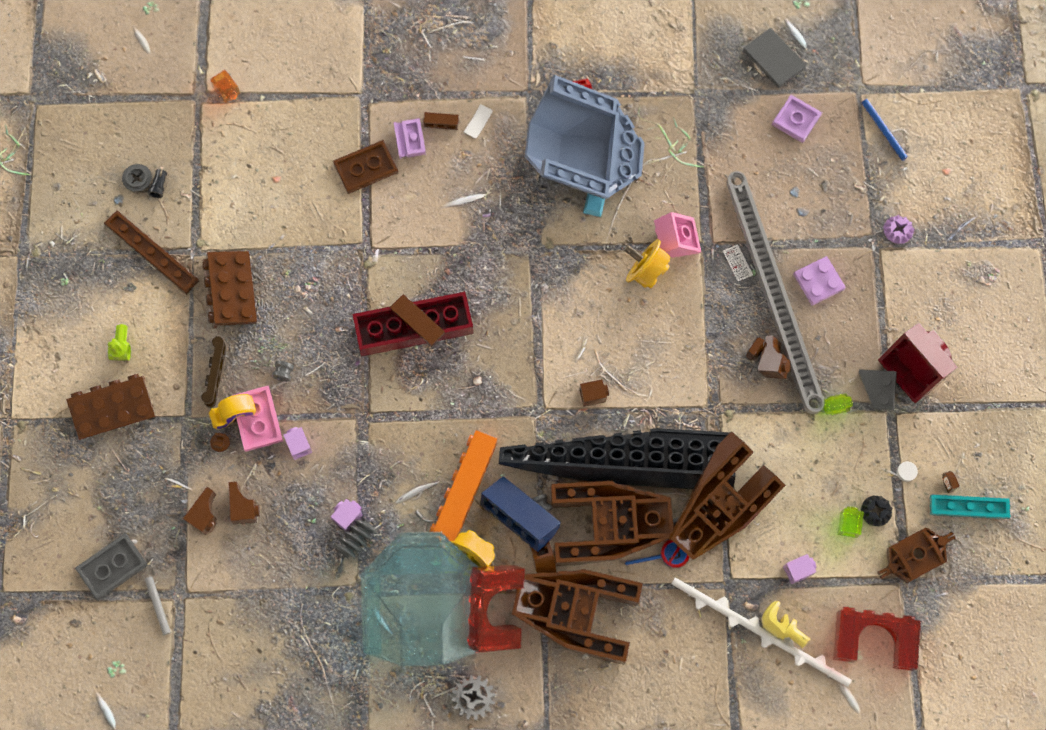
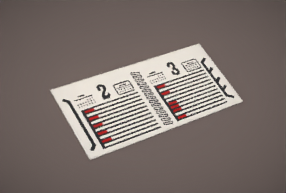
(737, 262)

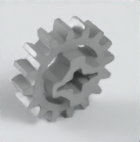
(476, 689)

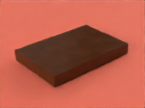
(365, 166)

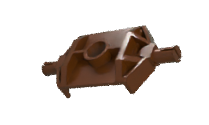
(904, 563)

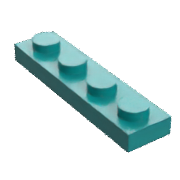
(970, 506)

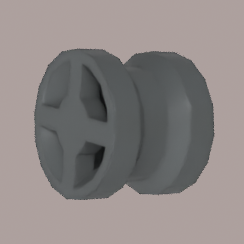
(282, 371)
(542, 501)

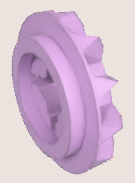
(898, 237)

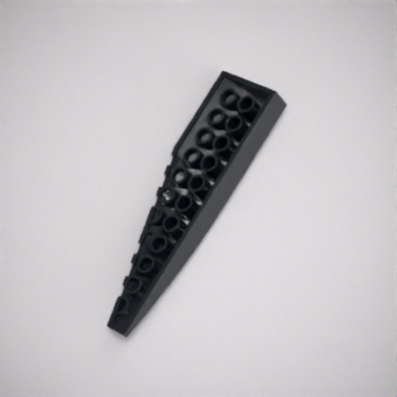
(638, 459)

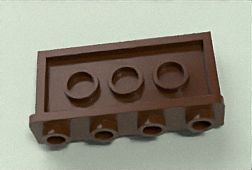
(229, 288)
(110, 406)

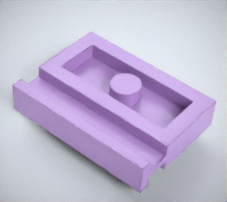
(409, 138)

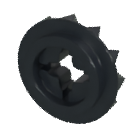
(872, 517)

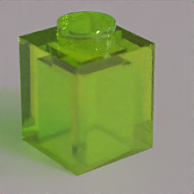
(850, 522)

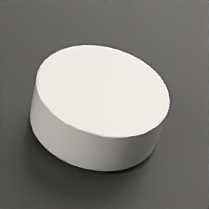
(907, 471)

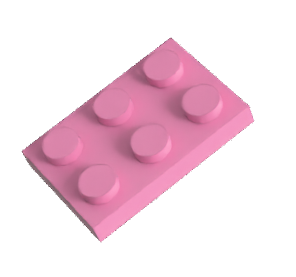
(262, 427)

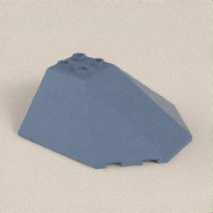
(583, 140)

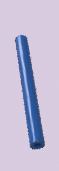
(884, 129)

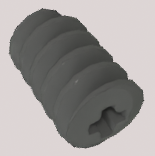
(355, 538)

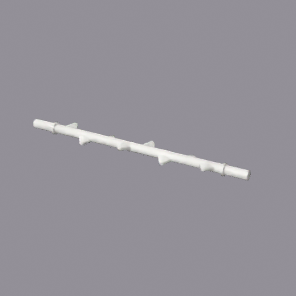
(766, 637)

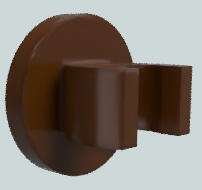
(220, 442)

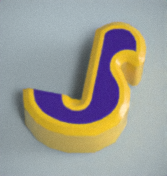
(230, 409)

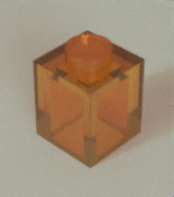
(225, 86)

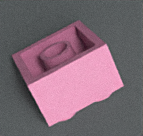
(677, 235)

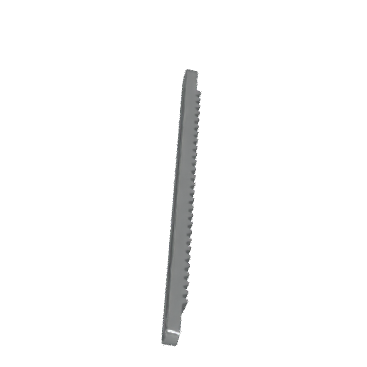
(775, 293)

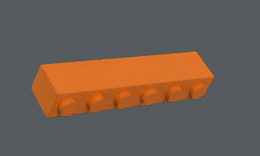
(465, 485)

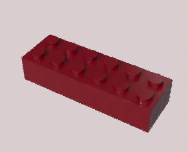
(384, 331)

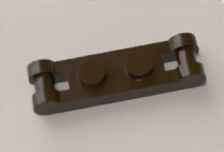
(213, 379)

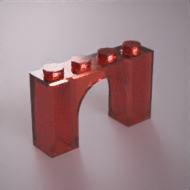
(484, 585)
(903, 631)

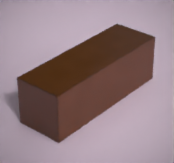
(441, 120)

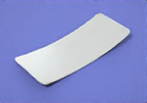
(478, 121)

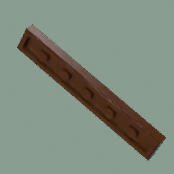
(151, 252)

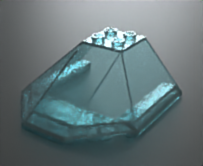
(417, 601)

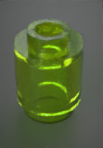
(837, 404)

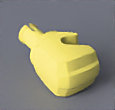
(784, 628)

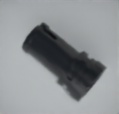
(156, 188)

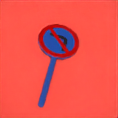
(670, 553)

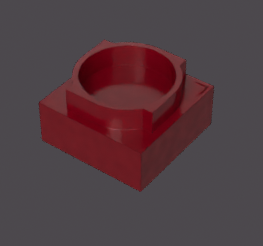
(919, 360)

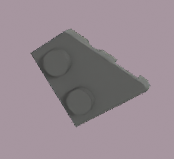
(880, 388)

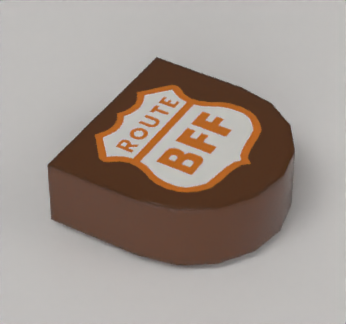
(950, 481)

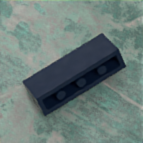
(519, 513)

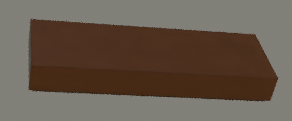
(417, 320)

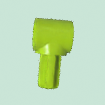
(118, 348)

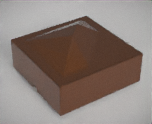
(756, 349)

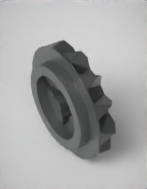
(137, 170)

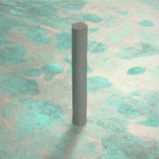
(157, 606)

